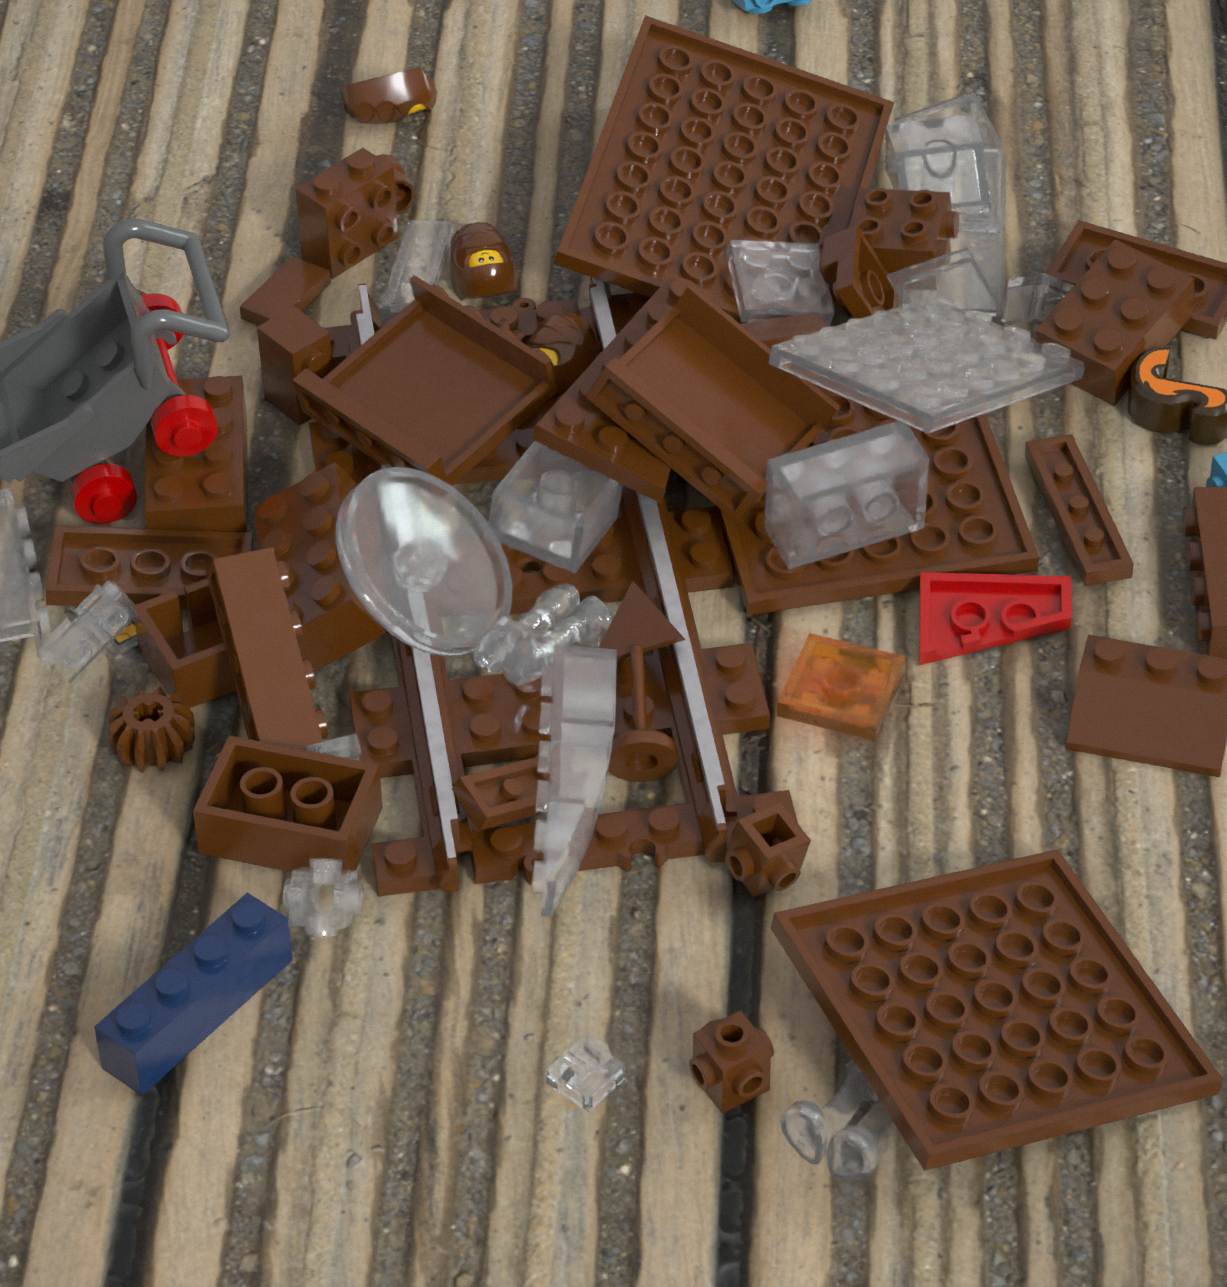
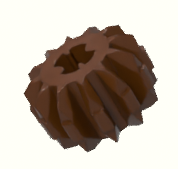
(151, 729)

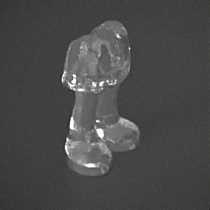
(524, 649)
(822, 1131)

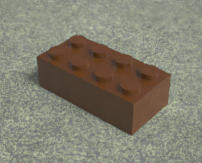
(208, 487)
(303, 535)

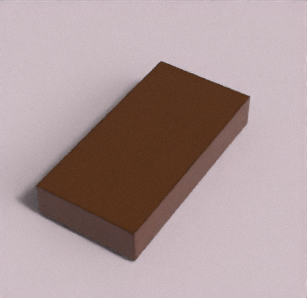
(291, 285)

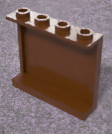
(431, 387)
(711, 402)

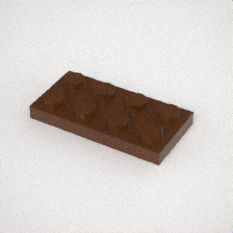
(1090, 241)
(136, 559)

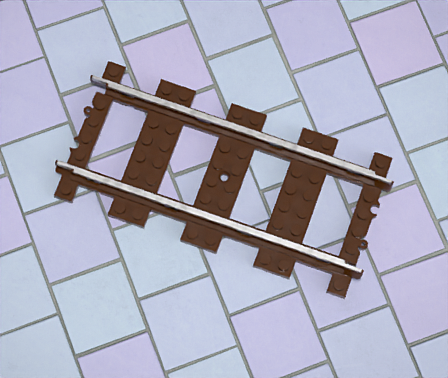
(444, 725)

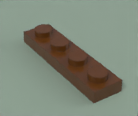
(1079, 510)

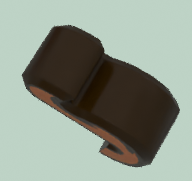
(1173, 404)

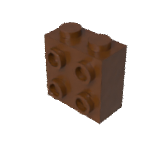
(347, 212)
(906, 225)

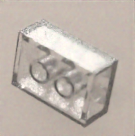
(846, 494)

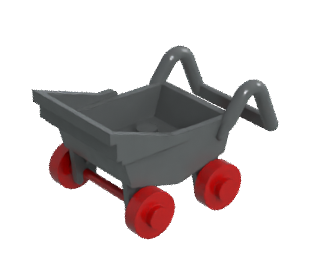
(98, 375)

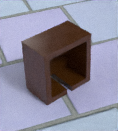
(187, 661)

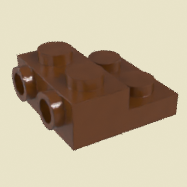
(856, 274)

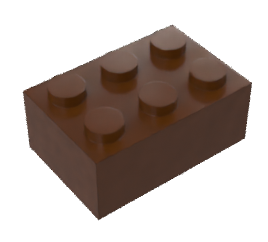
(1117, 314)
(286, 806)

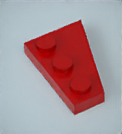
(988, 610)

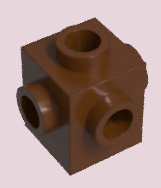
(767, 850)
(731, 1060)

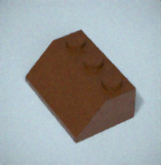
(1150, 706)

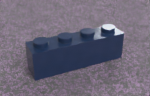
(193, 993)

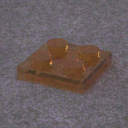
(841, 686)

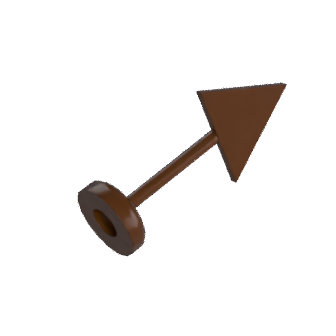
(636, 629)

